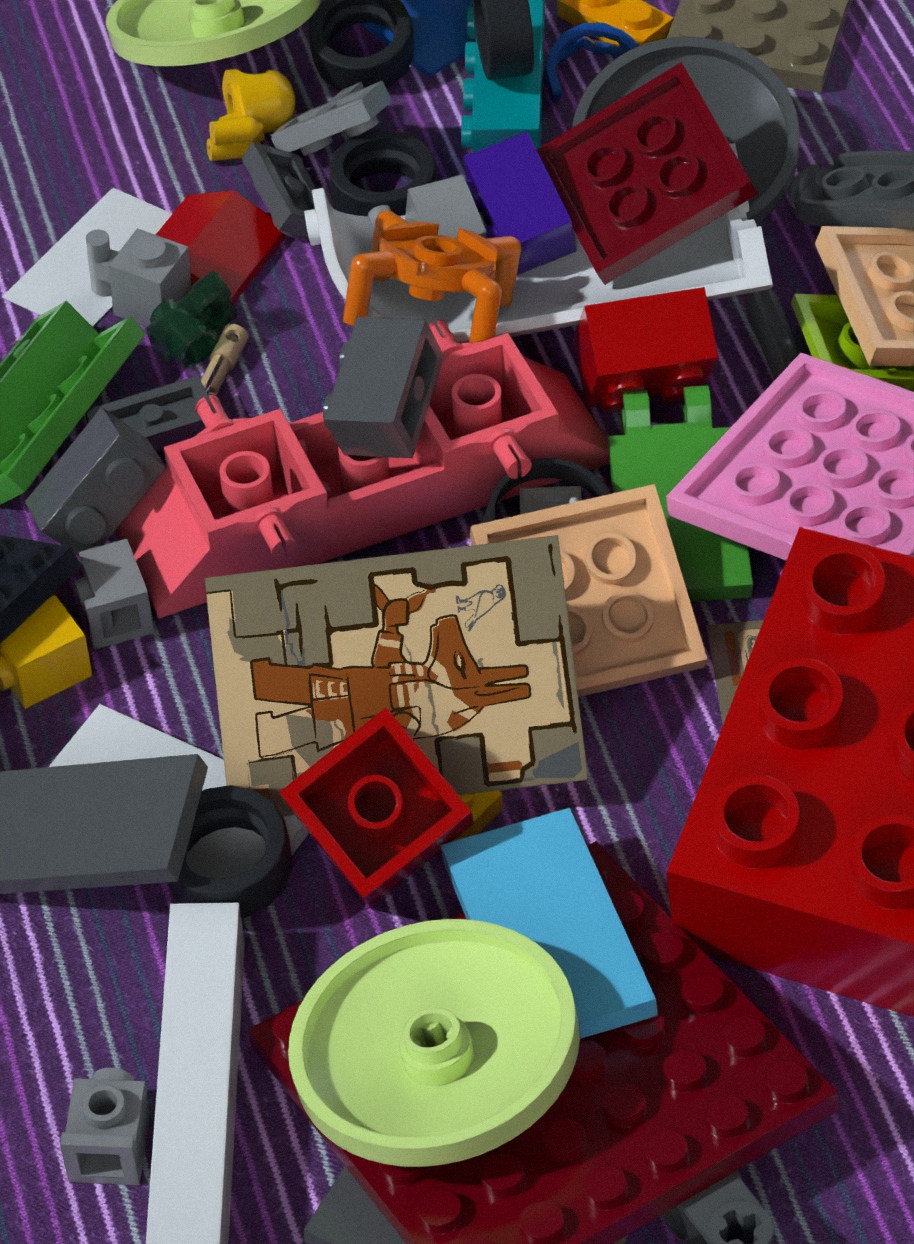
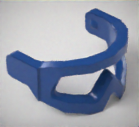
(578, 38)

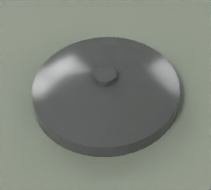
(739, 91)

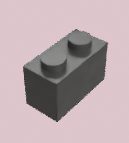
(383, 387)
(95, 483)

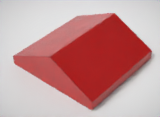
(223, 236)

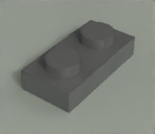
(283, 186)
(161, 414)

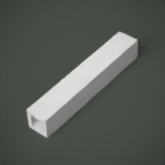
(197, 1076)

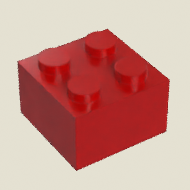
(645, 345)
(377, 807)

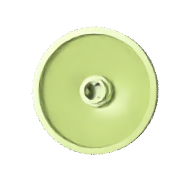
(434, 1042)

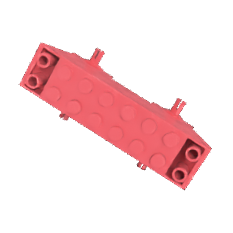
(288, 497)

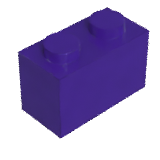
(520, 200)

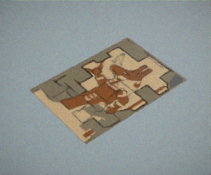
(450, 640)

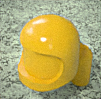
(254, 107)

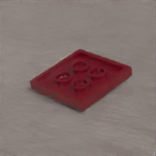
(645, 173)

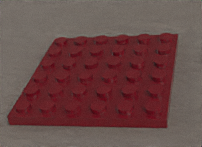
(639, 1123)

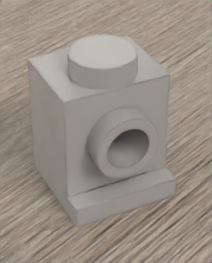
(113, 595)
(106, 1129)

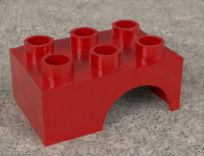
(809, 795)

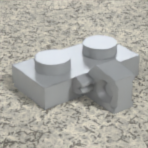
(349, 110)

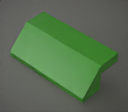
(50, 386)

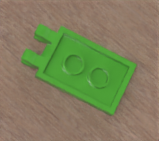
(663, 456)

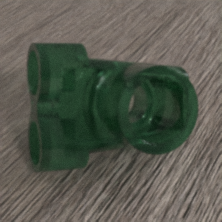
(188, 325)

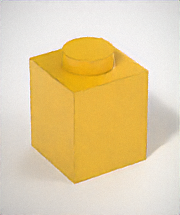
(44, 655)

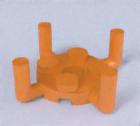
(436, 266)

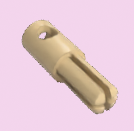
(224, 357)

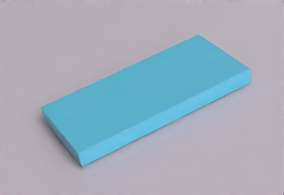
(549, 889)

